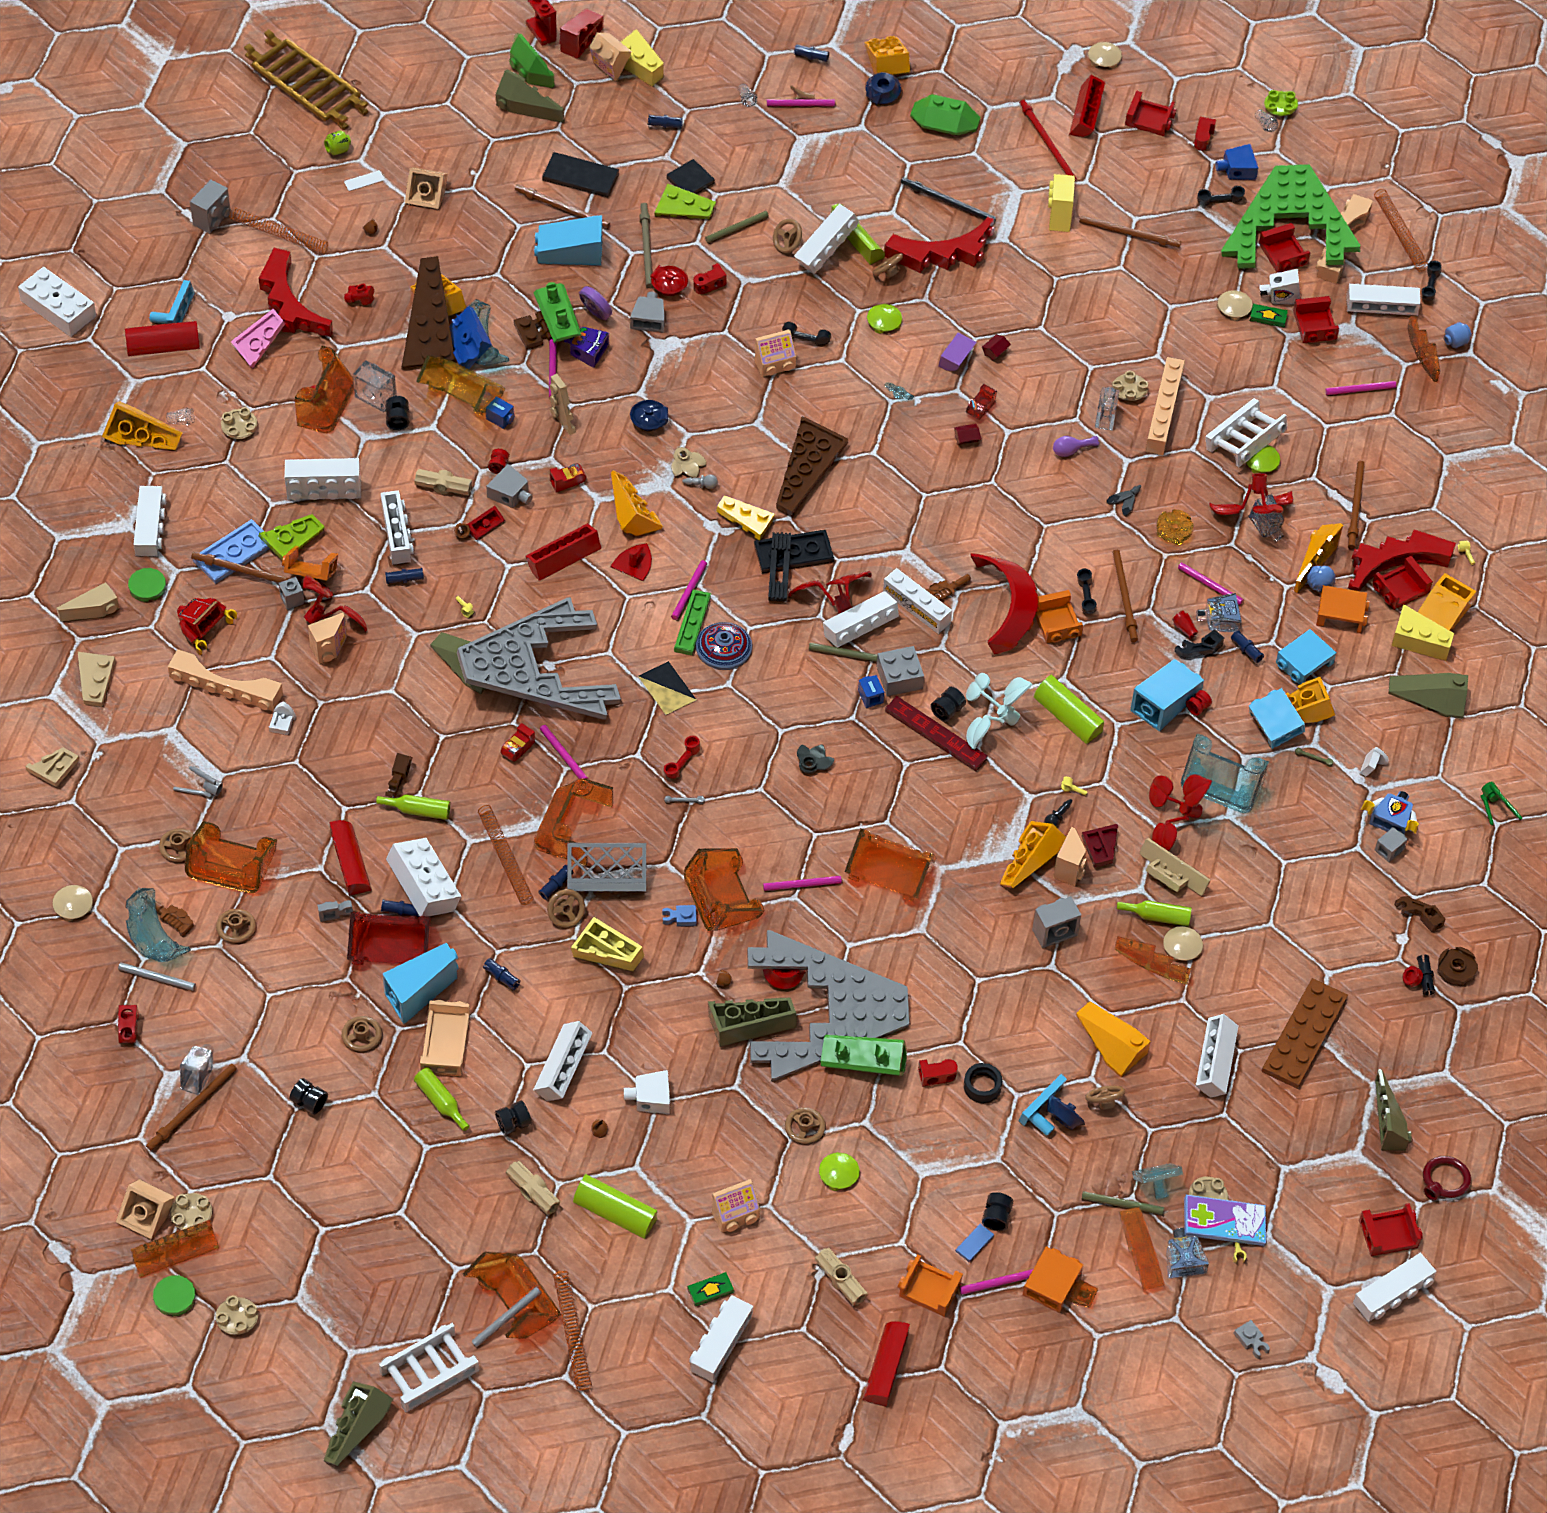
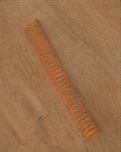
(1377, 198)
(326, 242)
(496, 849)
(577, 1388)

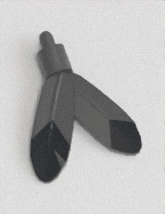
(1126, 496)

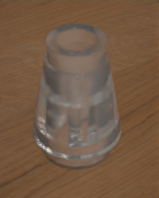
(747, 95)
(1267, 121)
(182, 416)

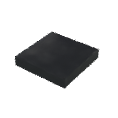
(691, 177)

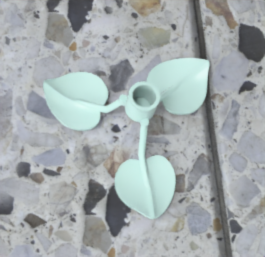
(1006, 712)

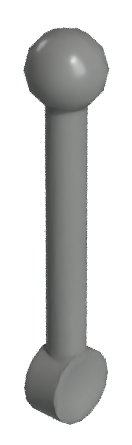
(700, 799)

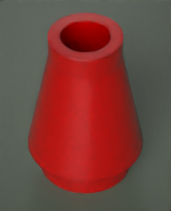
(1184, 623)

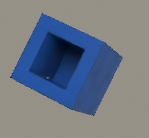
(500, 412)
(871, 691)

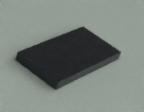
(580, 174)
(805, 550)

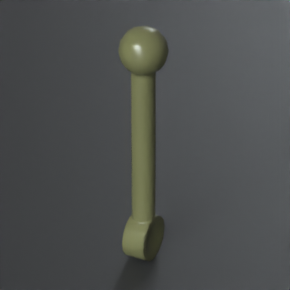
(1329, 762)

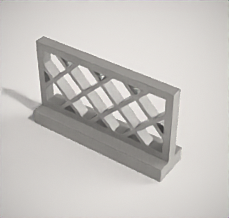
(602, 883)

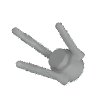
(211, 785)

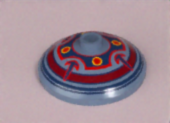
(724, 653)

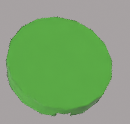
(147, 584)
(174, 1295)

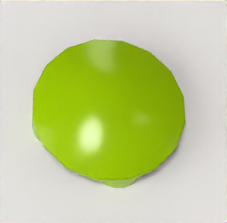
(1281, 102)
(884, 318)
(1265, 460)
(839, 1171)

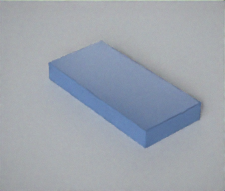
(974, 1243)

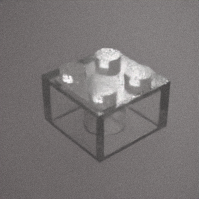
(373, 385)

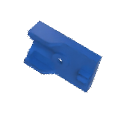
(468, 338)

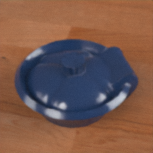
(882, 88)
(649, 415)
(1064, 1113)

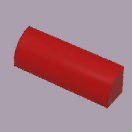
(1087, 107)
(162, 338)
(563, 551)
(349, 857)
(886, 1363)

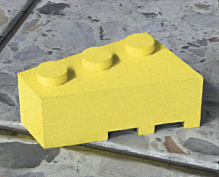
(643, 60)
(1061, 202)
(1422, 635)
(607, 946)

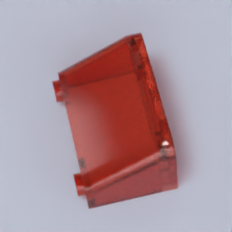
(387, 938)

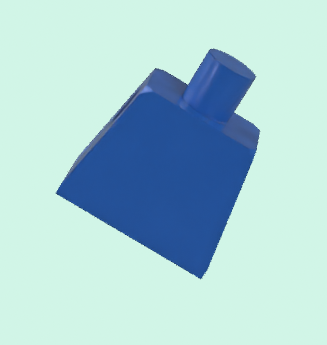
(1239, 163)

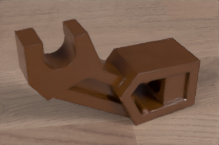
(399, 772)
(1414, 906)

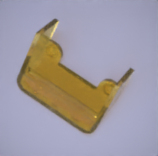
(459, 382)

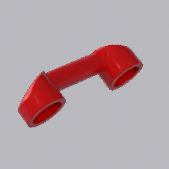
(692, 747)

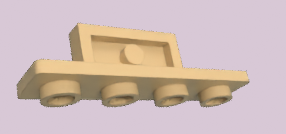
(1171, 869)

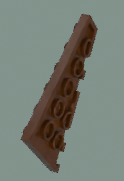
(429, 321)
(809, 460)

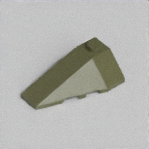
(522, 99)
(446, 648)
(1436, 691)
(1392, 1123)
(363, 1410)

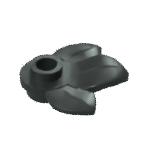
(813, 757)

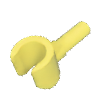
(1464, 546)
(467, 608)
(1067, 786)
(1238, 1251)

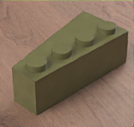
(750, 1019)

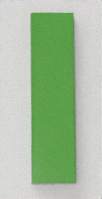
(692, 622)

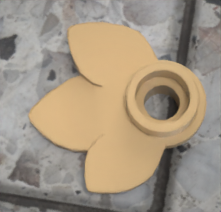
(688, 464)

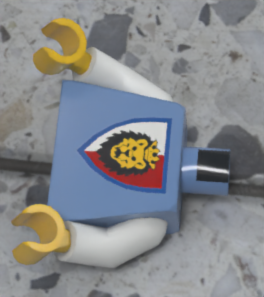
(1392, 812)

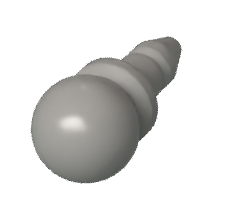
(709, 481)

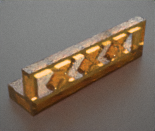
(176, 1248)

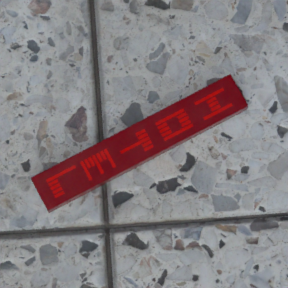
(936, 733)

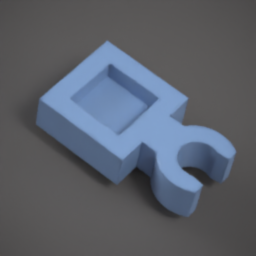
(684, 915)

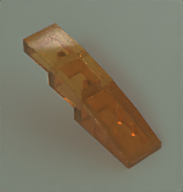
(1424, 351)
(1146, 957)
(1142, 1248)

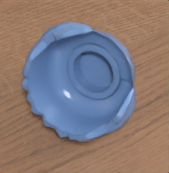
(1320, 576)

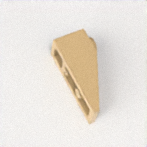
(91, 604)

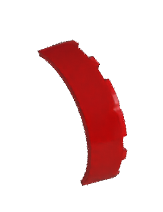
(1022, 607)

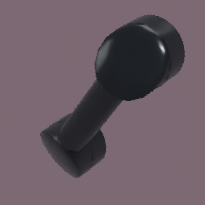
(1204, 196)
(1433, 271)
(822, 338)
(1084, 579)

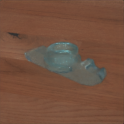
(898, 391)

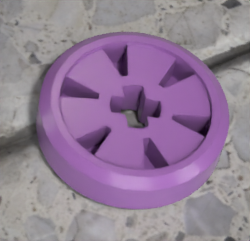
(595, 303)

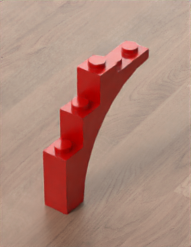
(943, 253)
(292, 312)
(1392, 553)

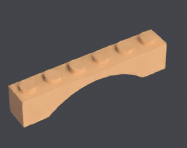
(1355, 215)
(1165, 406)
(259, 692)

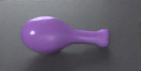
(1068, 445)

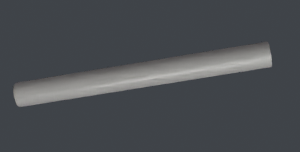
(157, 976)
(506, 1316)

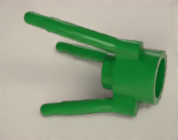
(1492, 793)

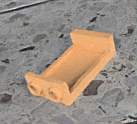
(445, 1037)

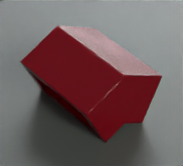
(995, 346)
(967, 434)

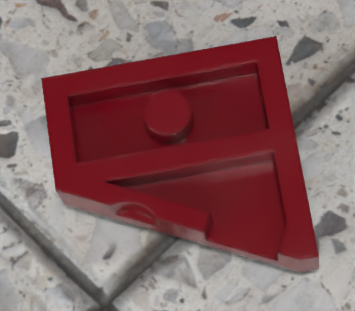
(1101, 844)

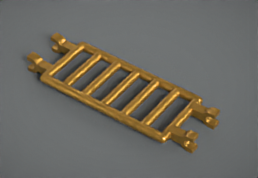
(332, 114)

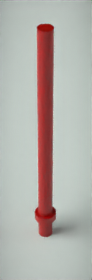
(1028, 110)

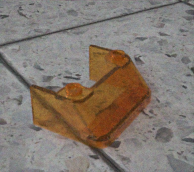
(553, 833)
(513, 1280)

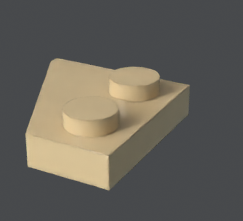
(54, 766)

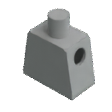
(648, 313)
(509, 488)

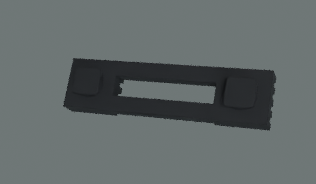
(780, 543)

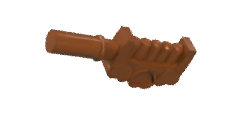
(944, 589)
(176, 917)

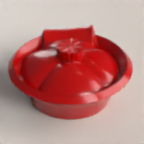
(669, 280)
(784, 977)

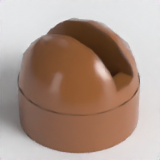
(371, 227)
(465, 529)
(724, 978)
(602, 1129)

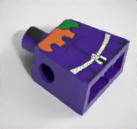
(589, 346)

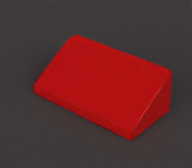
(485, 522)

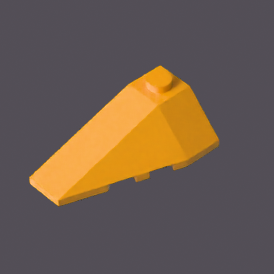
(137, 428)
(631, 508)
(1321, 547)
(1311, 701)
(1037, 846)
(1116, 1040)

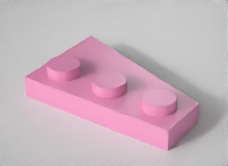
(258, 337)

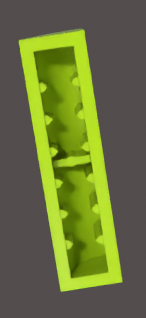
(864, 243)
(1069, 709)
(615, 1206)

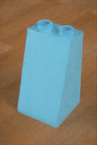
(570, 242)
(1165, 694)
(420, 980)

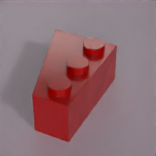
(580, 32)

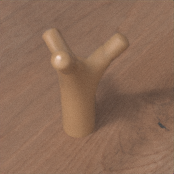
(802, 95)

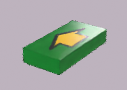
(1268, 315)
(710, 1289)

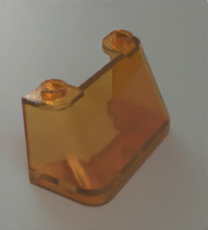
(323, 406)
(227, 862)
(889, 865)
(718, 889)

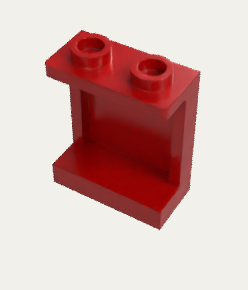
(544, 23)
(1149, 115)
(1283, 248)
(1315, 319)
(1403, 584)
(1390, 1230)

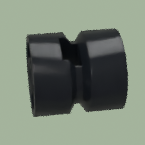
(397, 413)
(948, 704)
(308, 1096)
(520, 1116)
(997, 1211)

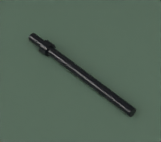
(919, 187)

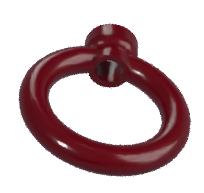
(1434, 1189)

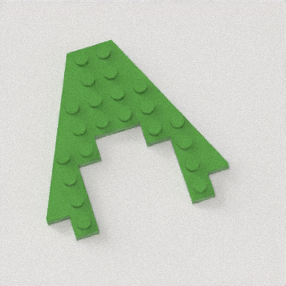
(1291, 193)

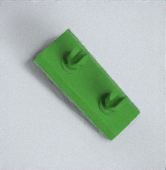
(557, 311)
(864, 1054)

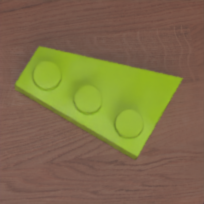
(684, 203)
(297, 533)

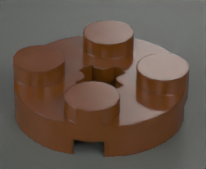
(1454, 975)

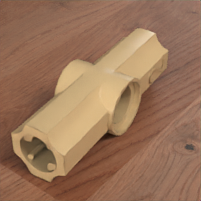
(443, 482)
(533, 1187)
(849, 1285)

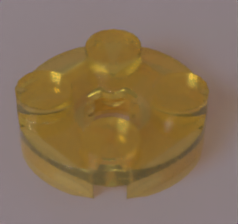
(1171, 534)

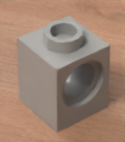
(291, 593)
(1391, 844)

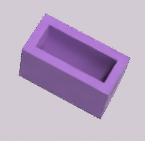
(956, 352)

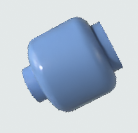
(1457, 335)

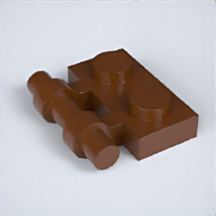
(528, 330)

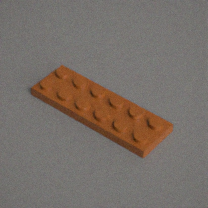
(1304, 1033)

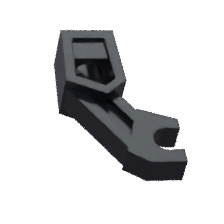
(1191, 649)

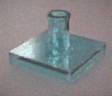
(1157, 1175)

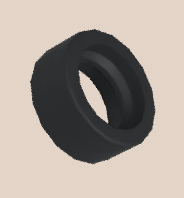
(982, 1096)

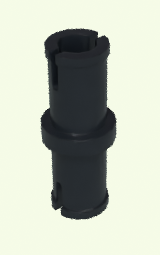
(1428, 974)

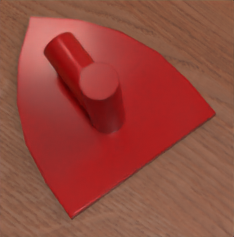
(634, 561)

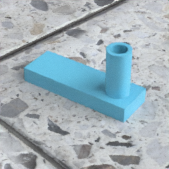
(179, 307)
(1031, 1113)

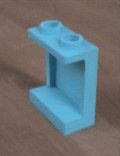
(1305, 656)
(1277, 717)

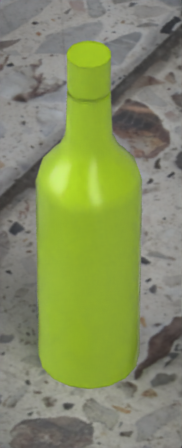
(418, 806)
(1159, 912)
(439, 1096)

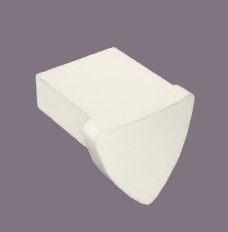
(282, 719)
(1374, 757)

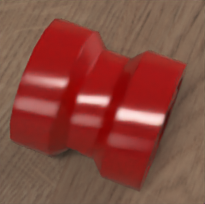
(497, 463)
(1201, 701)

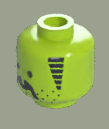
(337, 143)

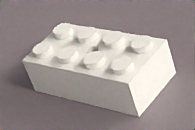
(57, 301)
(323, 479)
(423, 877)

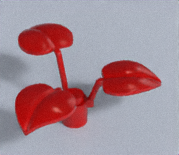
(1259, 485)
(842, 600)
(317, 611)
(1160, 789)

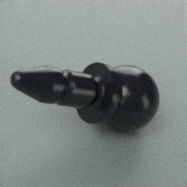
(1056, 816)

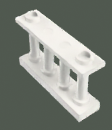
(1242, 419)
(429, 1387)

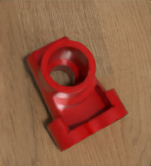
(360, 292)

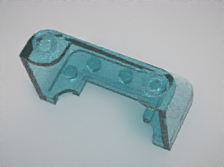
(1232, 782)

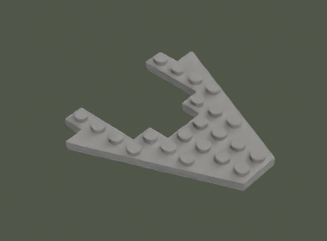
(507, 662)
(857, 1002)

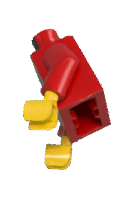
(200, 617)

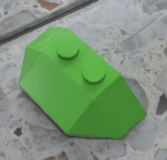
(529, 63)
(945, 115)

